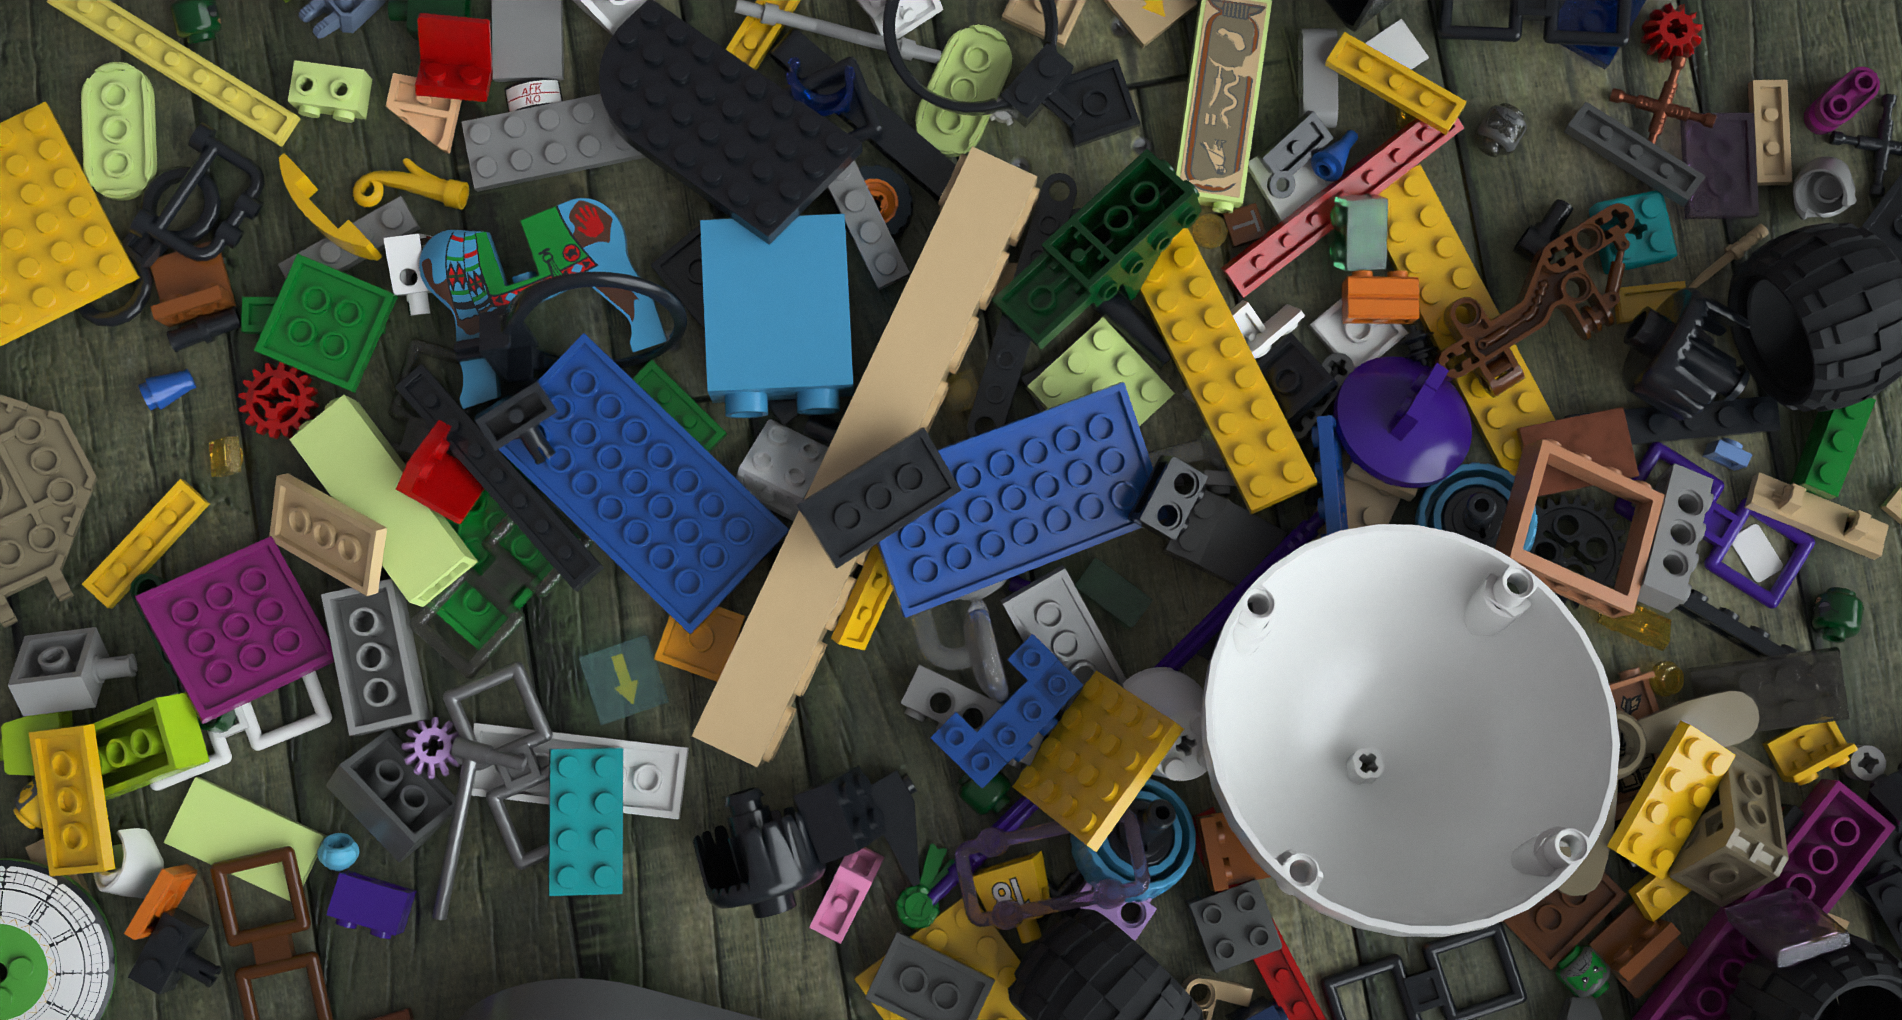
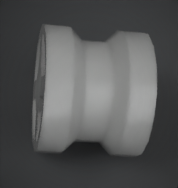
(1855, 766)

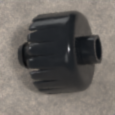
(1676, 360)
(761, 860)

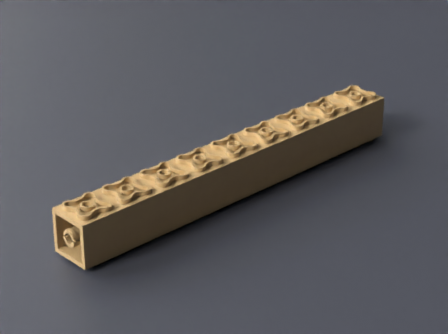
(898, 394)

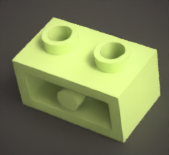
(330, 91)

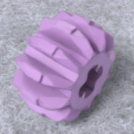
(424, 740)

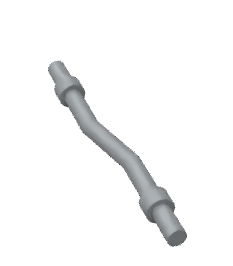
(771, 14)

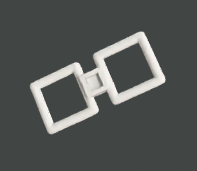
(247, 721)

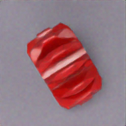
(1678, 25)

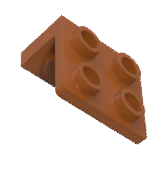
(190, 288)
(1224, 855)

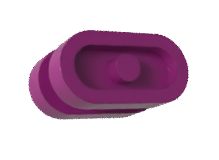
(1841, 100)

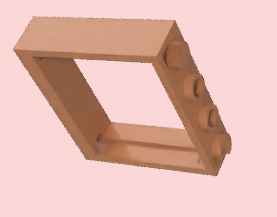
(1559, 579)

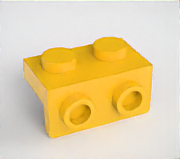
(1808, 749)

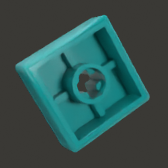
(1655, 237)

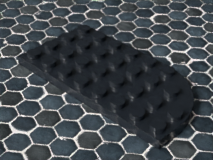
(718, 122)

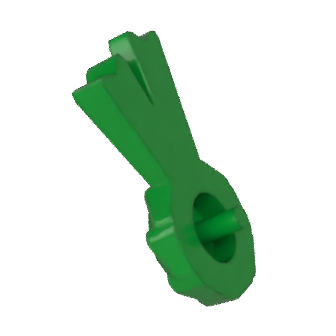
(913, 904)

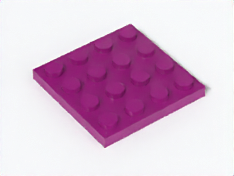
(236, 629)

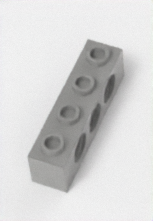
(1691, 493)
(927, 683)

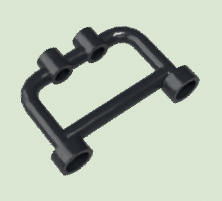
(228, 233)

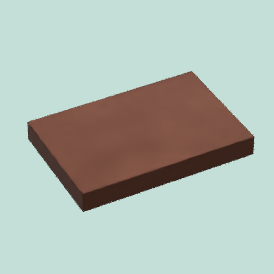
(1597, 434)

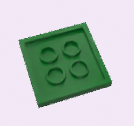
(326, 323)

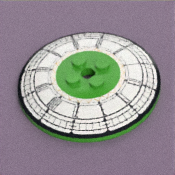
(53, 947)

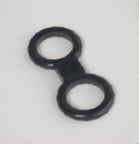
(147, 250)

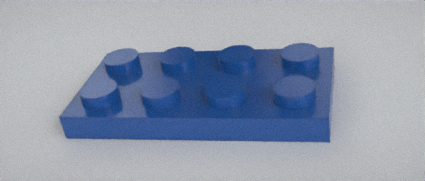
(1330, 475)

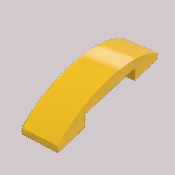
(347, 236)

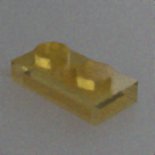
(1643, 626)

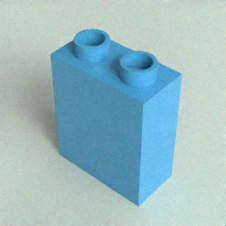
(777, 316)

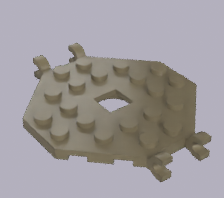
(42, 499)

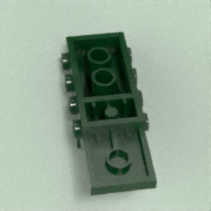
(1101, 249)

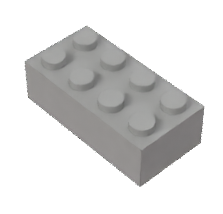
(375, 659)

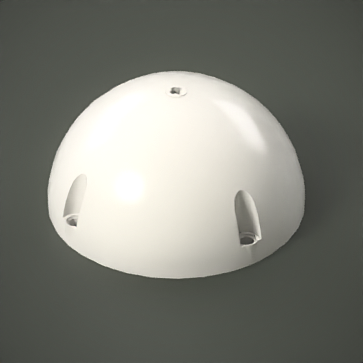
(1474, 721)

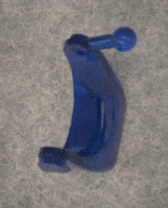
(822, 104)

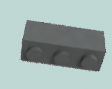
(390, 798)

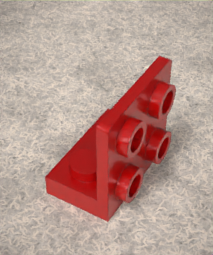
(454, 57)
(439, 478)

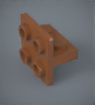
(1638, 949)

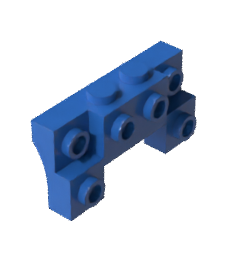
(1016, 721)

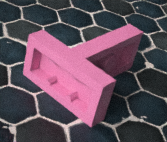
(846, 894)

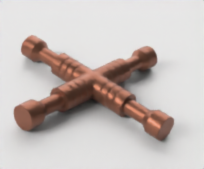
(1663, 106)

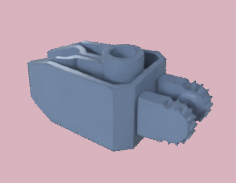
(342, 14)

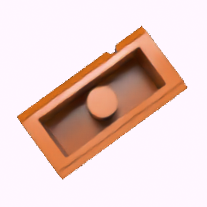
(1380, 299)

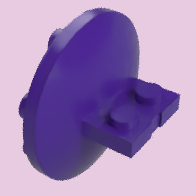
(1402, 421)

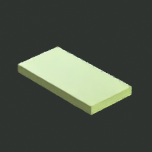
(224, 825)

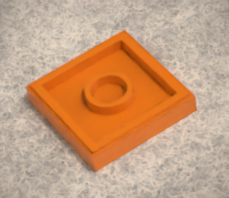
(162, 897)

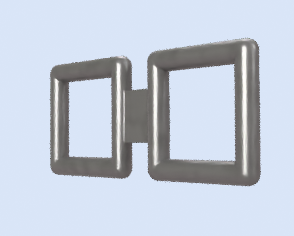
(514, 780)

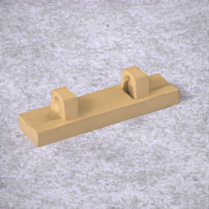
(1816, 515)

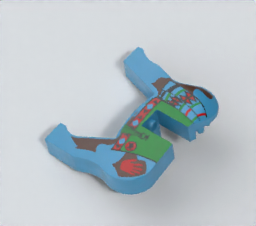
(564, 240)

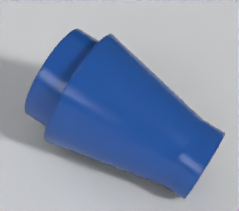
(166, 388)

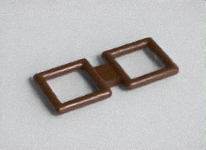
(274, 941)

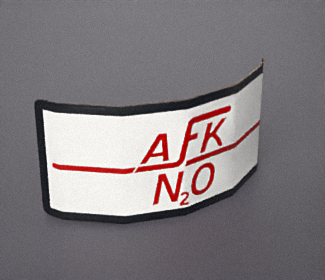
(533, 93)

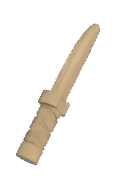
(1732, 251)

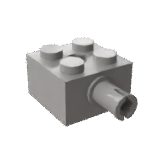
(64, 671)

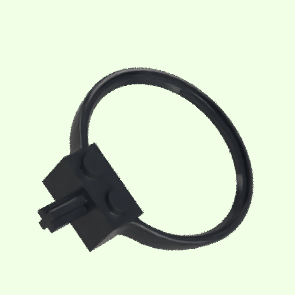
(1024, 98)
(511, 345)

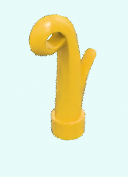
(420, 182)

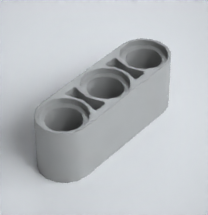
(1316, 81)

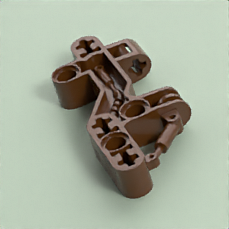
(1488, 341)

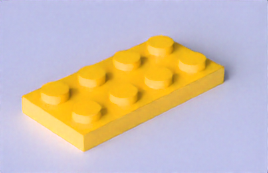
(72, 800)
(1671, 800)

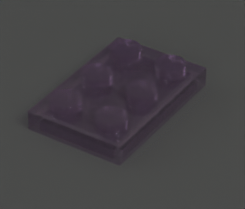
(1727, 161)
(1787, 927)

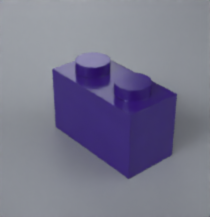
(371, 904)

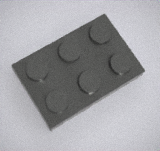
(927, 983)

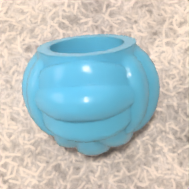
(338, 851)

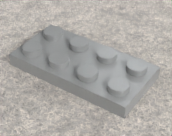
(1062, 622)

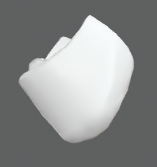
(136, 865)

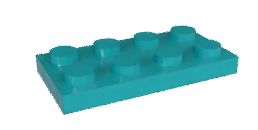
(585, 822)

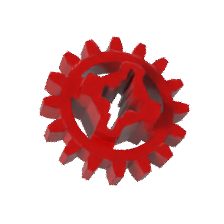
(278, 414)

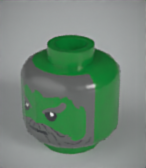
(1584, 972)

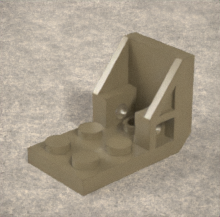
(1740, 840)

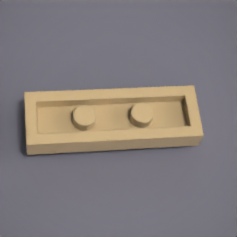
(1772, 131)

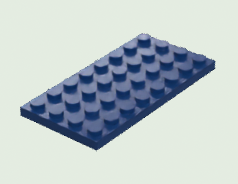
(645, 487)
(1024, 500)

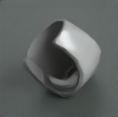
(1823, 188)

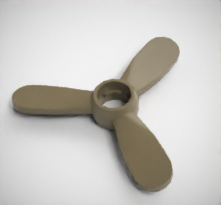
(1723, 716)

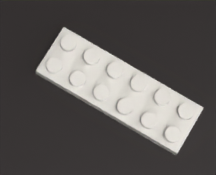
(650, 771)

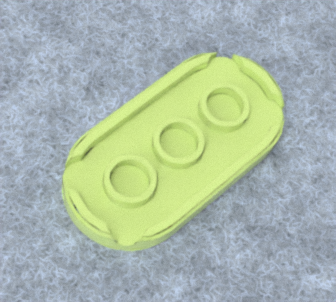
(969, 70)
(118, 131)

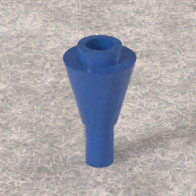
(1331, 161)

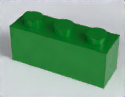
(1831, 449)

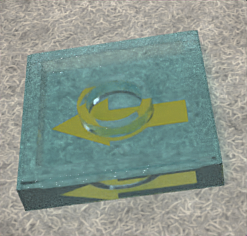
(624, 680)

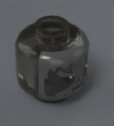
(1500, 130)

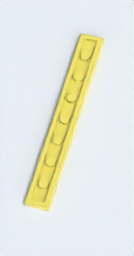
(183, 66)

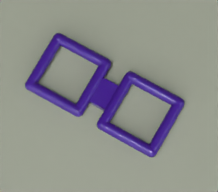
(1723, 528)

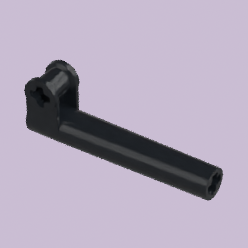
(1134, 326)

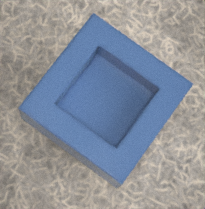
(1728, 454)

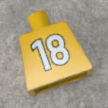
(1018, 880)

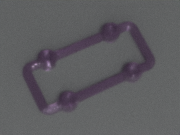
(1009, 913)

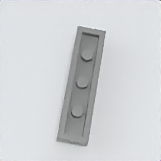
(387, 221)
(868, 228)

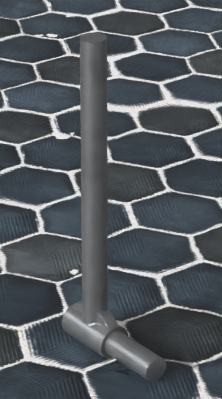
(471, 756)

